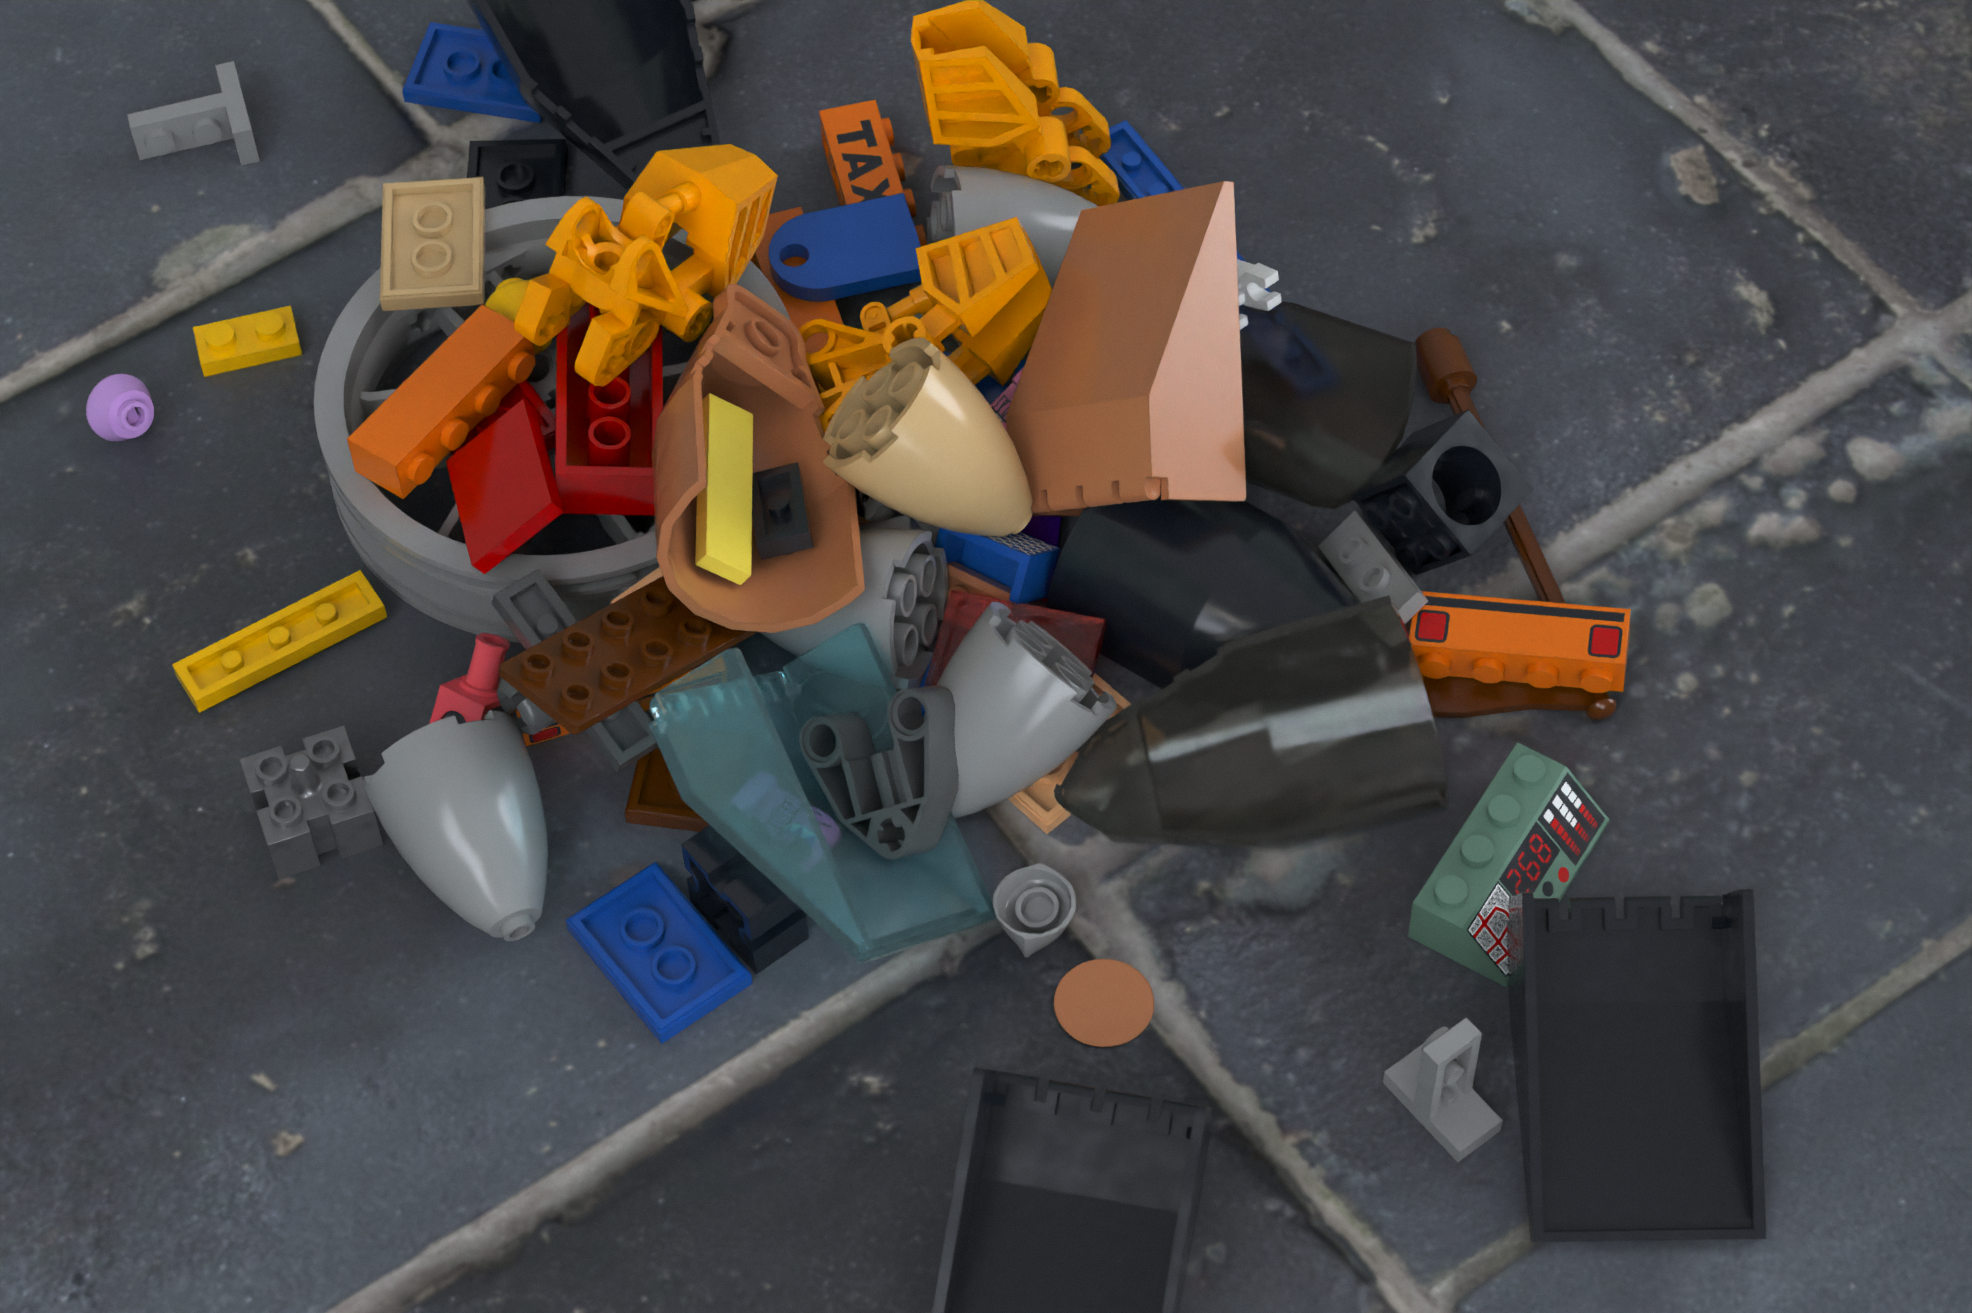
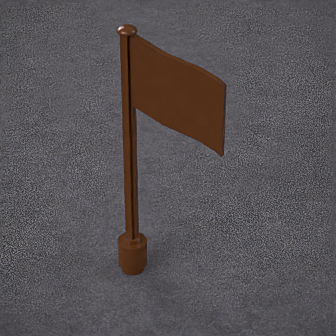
(1450, 380)

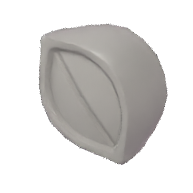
(1034, 906)

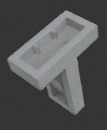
(197, 122)
(1438, 1089)

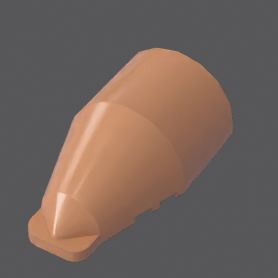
(760, 365)

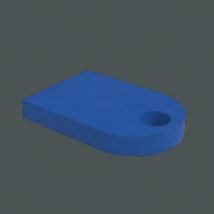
(847, 250)

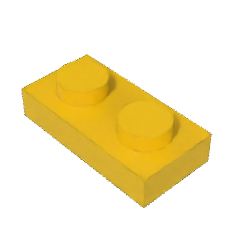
(247, 341)

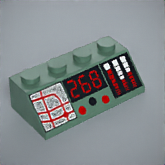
(1521, 837)

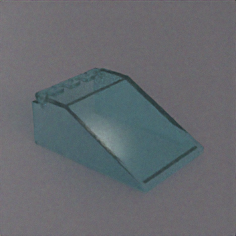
(743, 771)

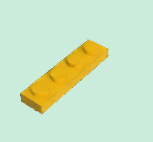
(279, 641)

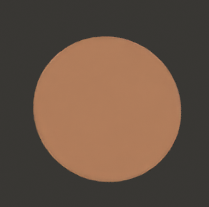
(1104, 1002)

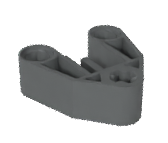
(895, 796)

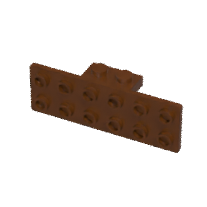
(616, 656)

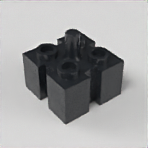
(741, 901)

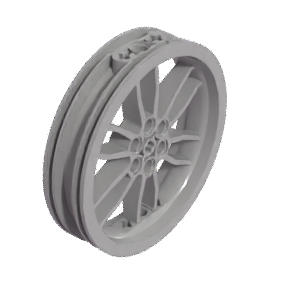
(435, 568)

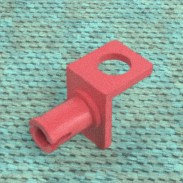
(477, 690)

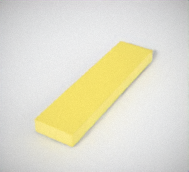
(726, 502)

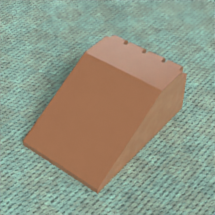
(1138, 360)

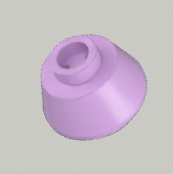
(119, 408)

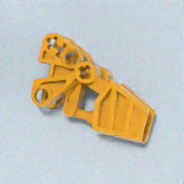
(995, 98)
(708, 191)
(974, 285)

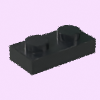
(780, 511)

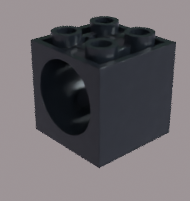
(1477, 488)

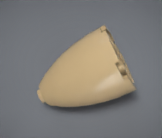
(930, 446)

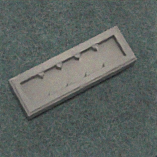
(1370, 566)

